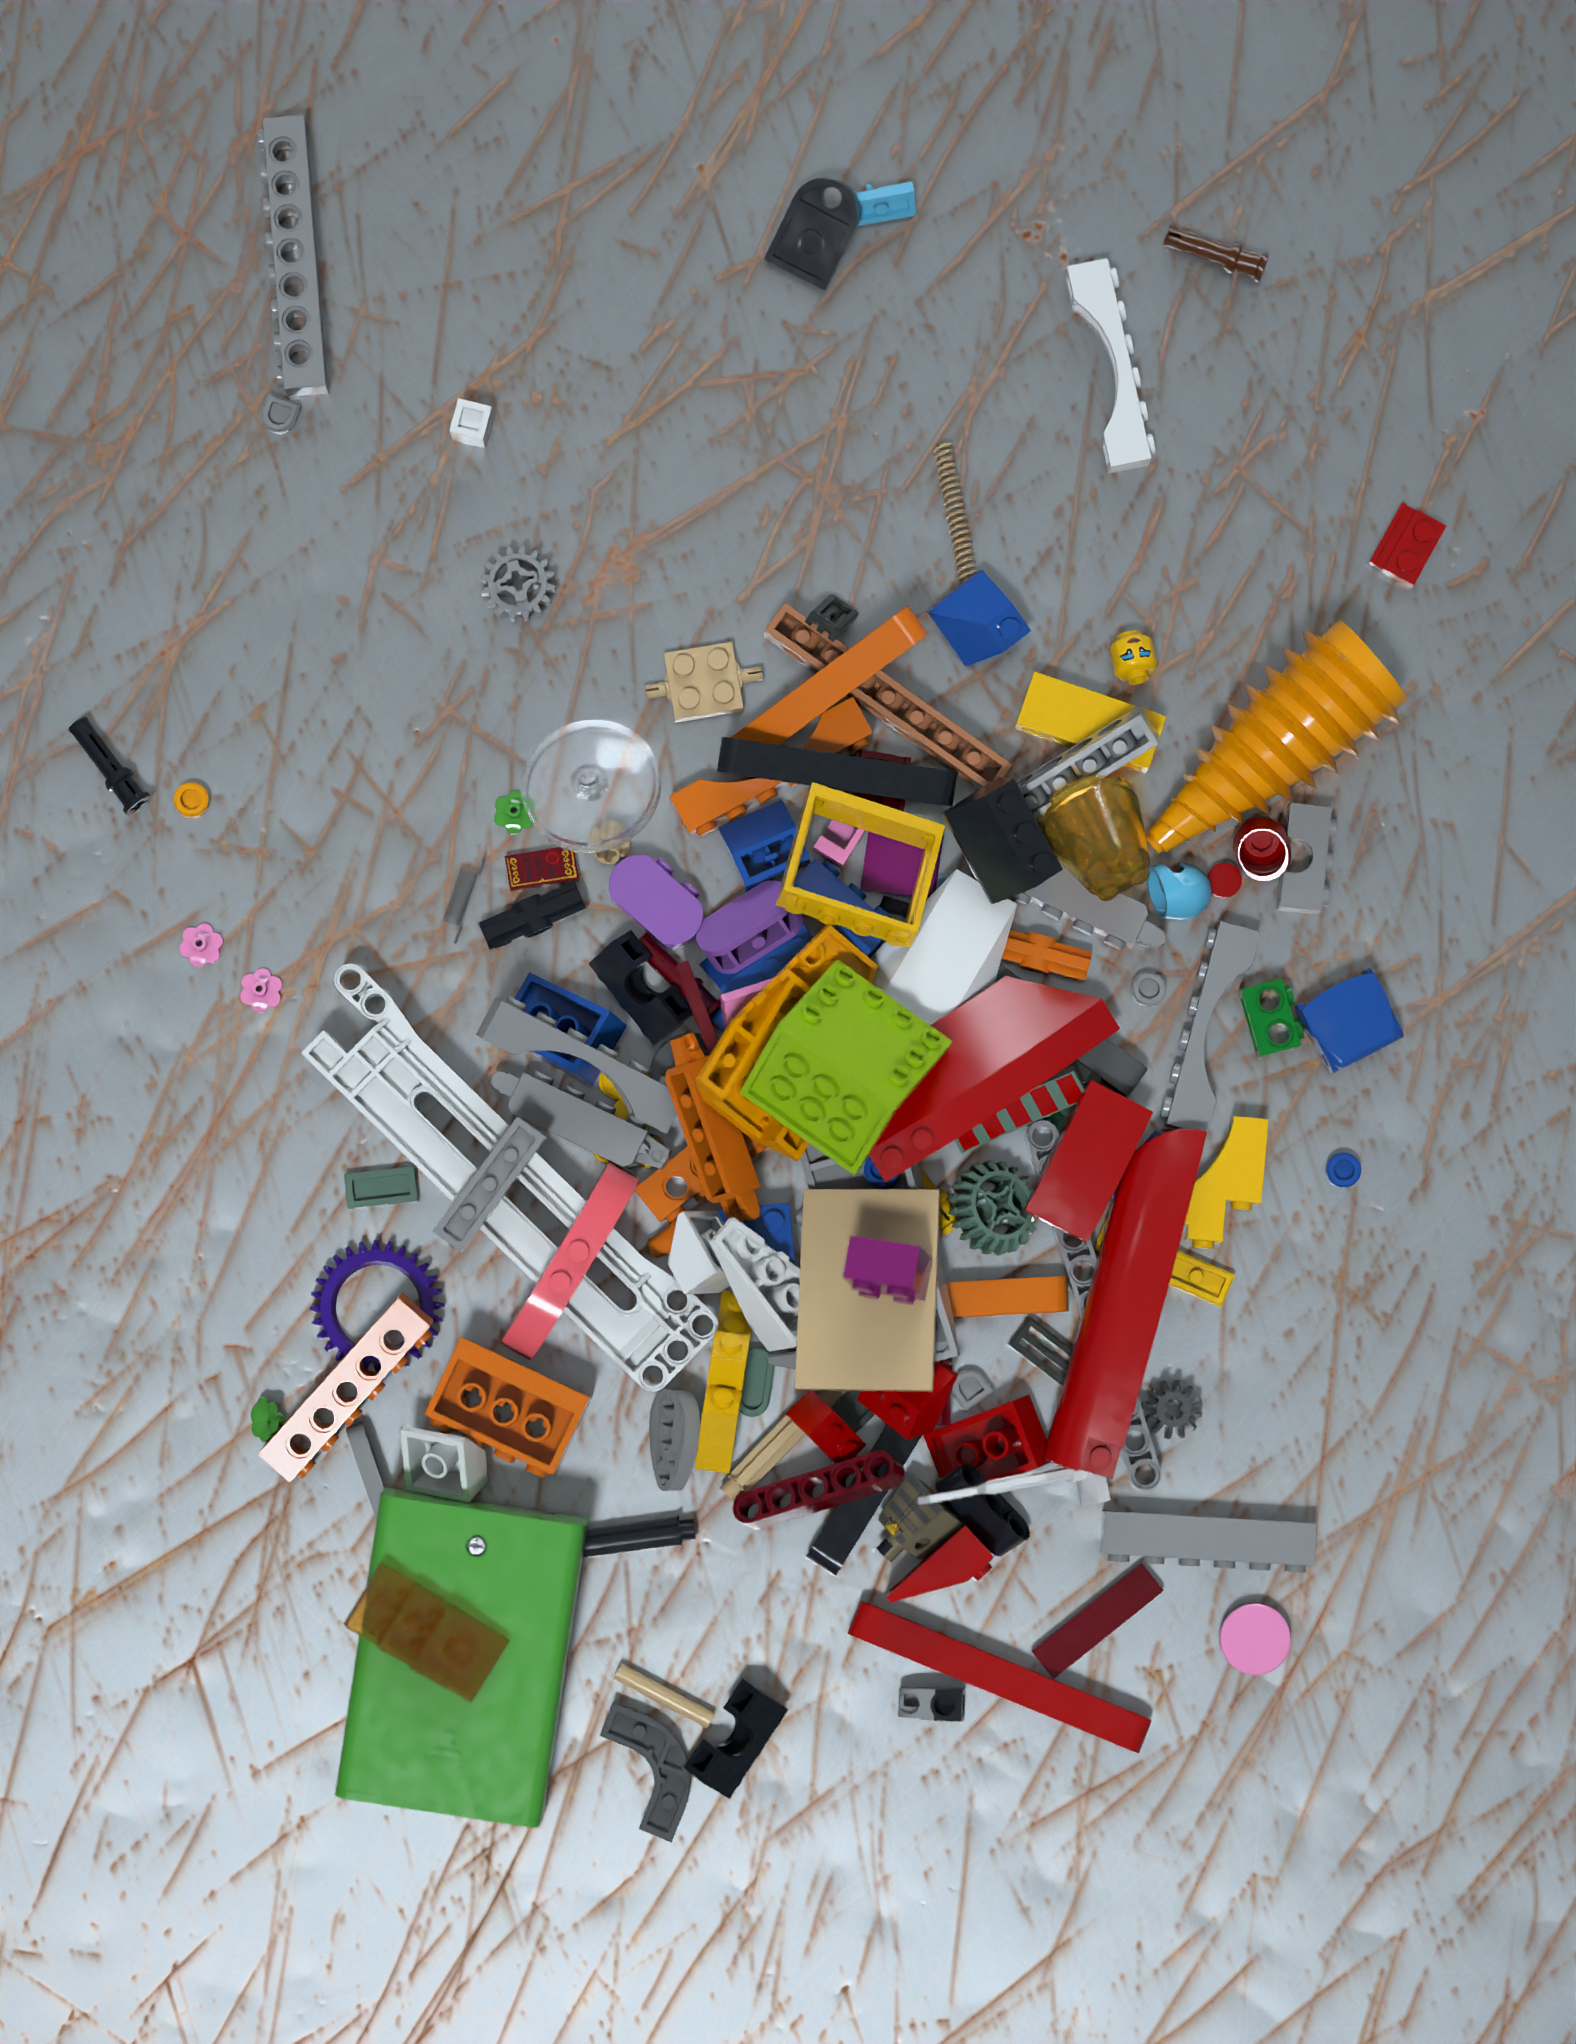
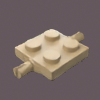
(703, 682)

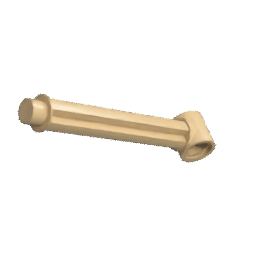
(770, 1451)

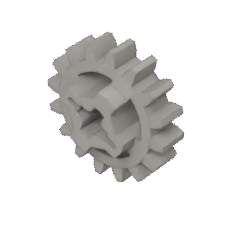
(531, 580)

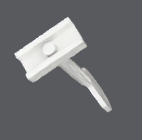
(1091, 1487)

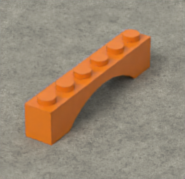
(707, 802)

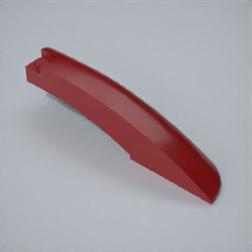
(1125, 1303)

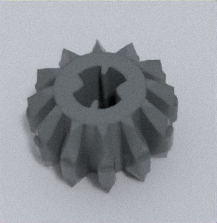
(1184, 1408)

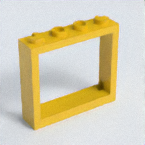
(878, 820)

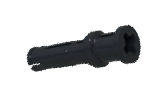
(118, 778)

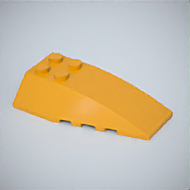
(752, 1028)

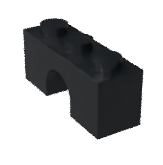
(621, 971)
(726, 1763)

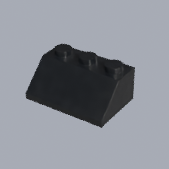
(1002, 840)

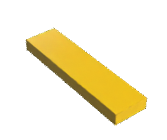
(1194, 1276)

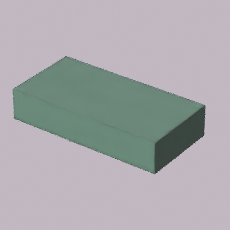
(381, 1187)

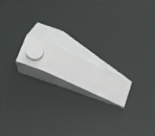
(762, 1283)

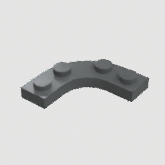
(667, 1763)

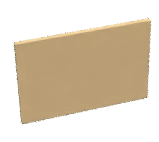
(853, 1338)

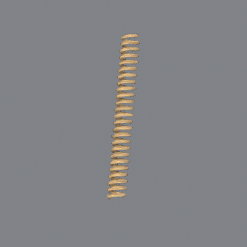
(951, 513)

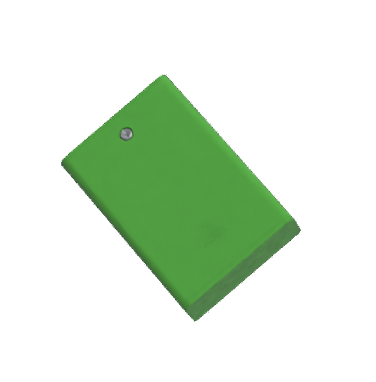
(421, 1743)

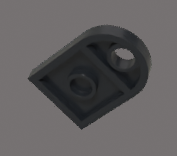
(814, 233)

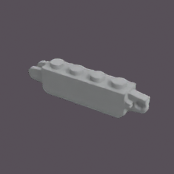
(1118, 919)
(580, 1122)

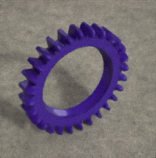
(356, 1262)

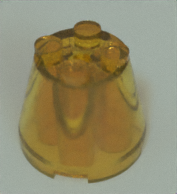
(1099, 834)

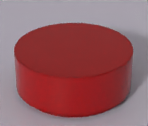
(1224, 880)

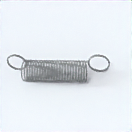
(465, 903)

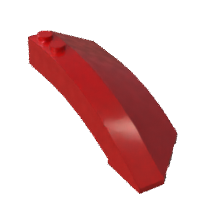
(1000, 1051)

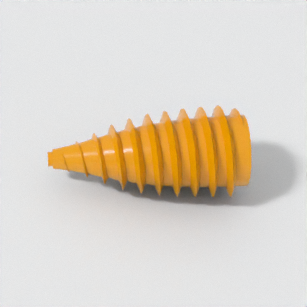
(1284, 734)

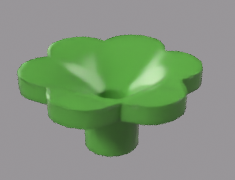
(511, 821)
(265, 1419)

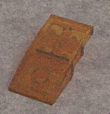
(426, 1632)

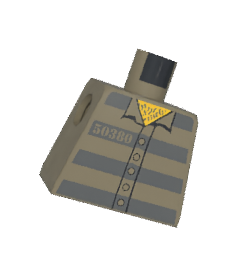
(915, 1526)

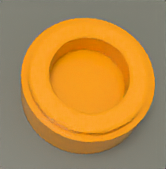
(191, 800)

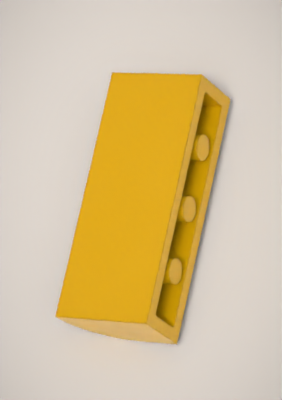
(1073, 713)

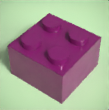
(887, 1269)

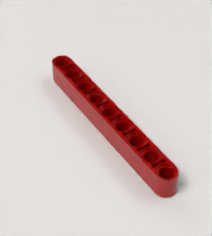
(999, 1676)

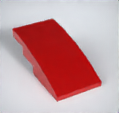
(1088, 1161)

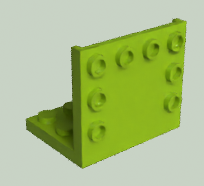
(843, 1065)

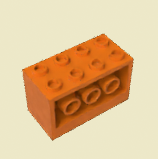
(502, 1383)

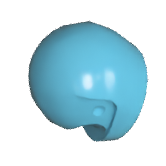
(1184, 892)

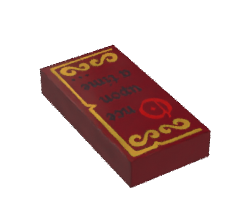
(541, 868)

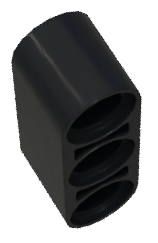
(985, 1515)

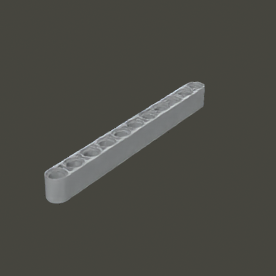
(1079, 1292)

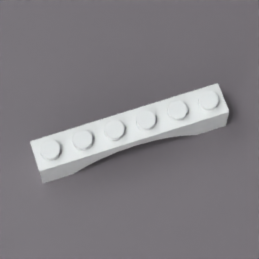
(1094, 297)

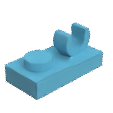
(886, 203)

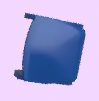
(1350, 1021)

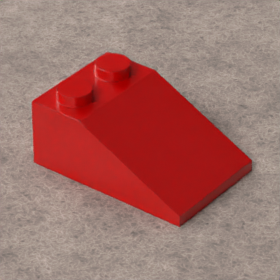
(995, 1442)
(947, 1565)

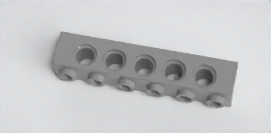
(1095, 755)

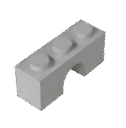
(1311, 829)

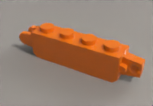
(711, 1138)

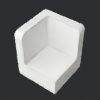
(471, 423)

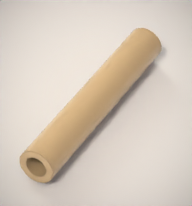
(664, 1696)

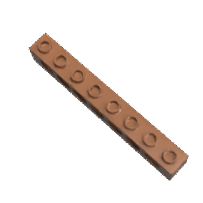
(891, 703)

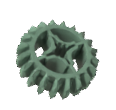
(982, 1210)

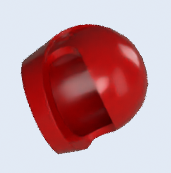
(1261, 847)

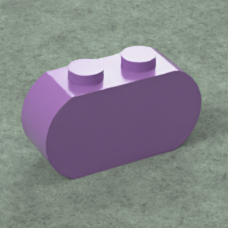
(656, 900)
(747, 929)

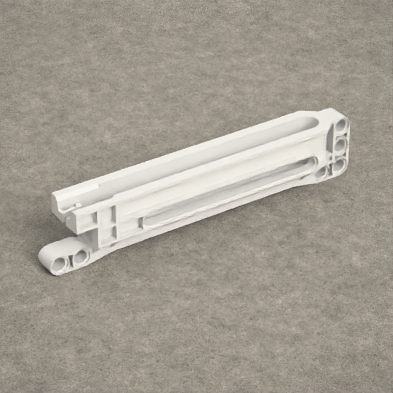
(386, 1081)

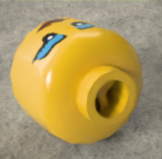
(1133, 657)

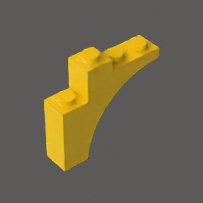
(1232, 1177)
(723, 1387)

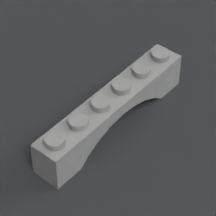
(519, 1032)
(1192, 1098)

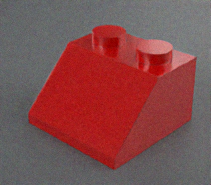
(912, 1411)

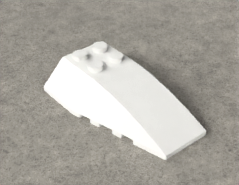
(952, 953)

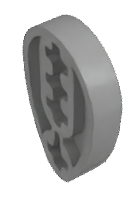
(673, 1437)

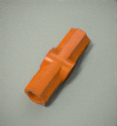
(1045, 955)

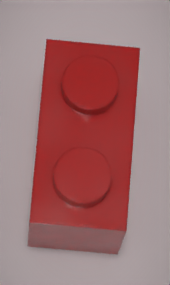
(825, 1428)

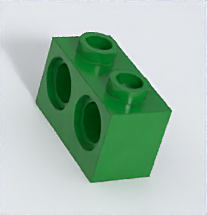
(1261, 1020)

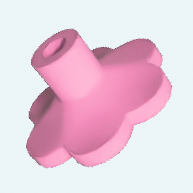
(210, 944)
(267, 997)

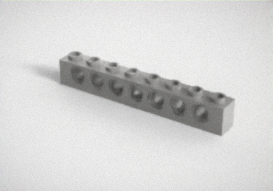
(292, 134)

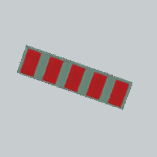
(1048, 1098)

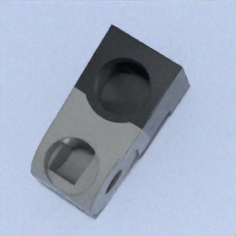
(932, 1703)

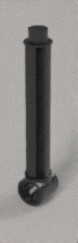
(638, 1536)

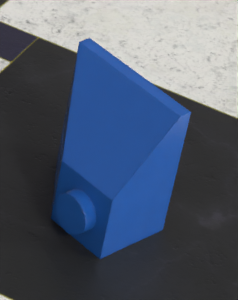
(978, 620)

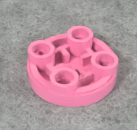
(1254, 1639)

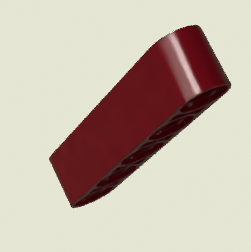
(803, 1485)

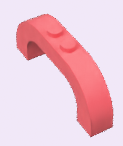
(570, 1261)

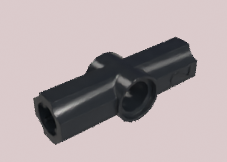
(532, 916)

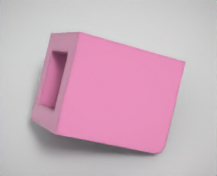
(838, 842)

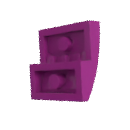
(893, 867)

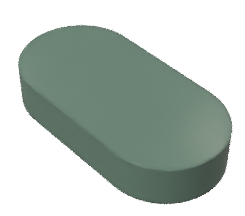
(756, 1383)

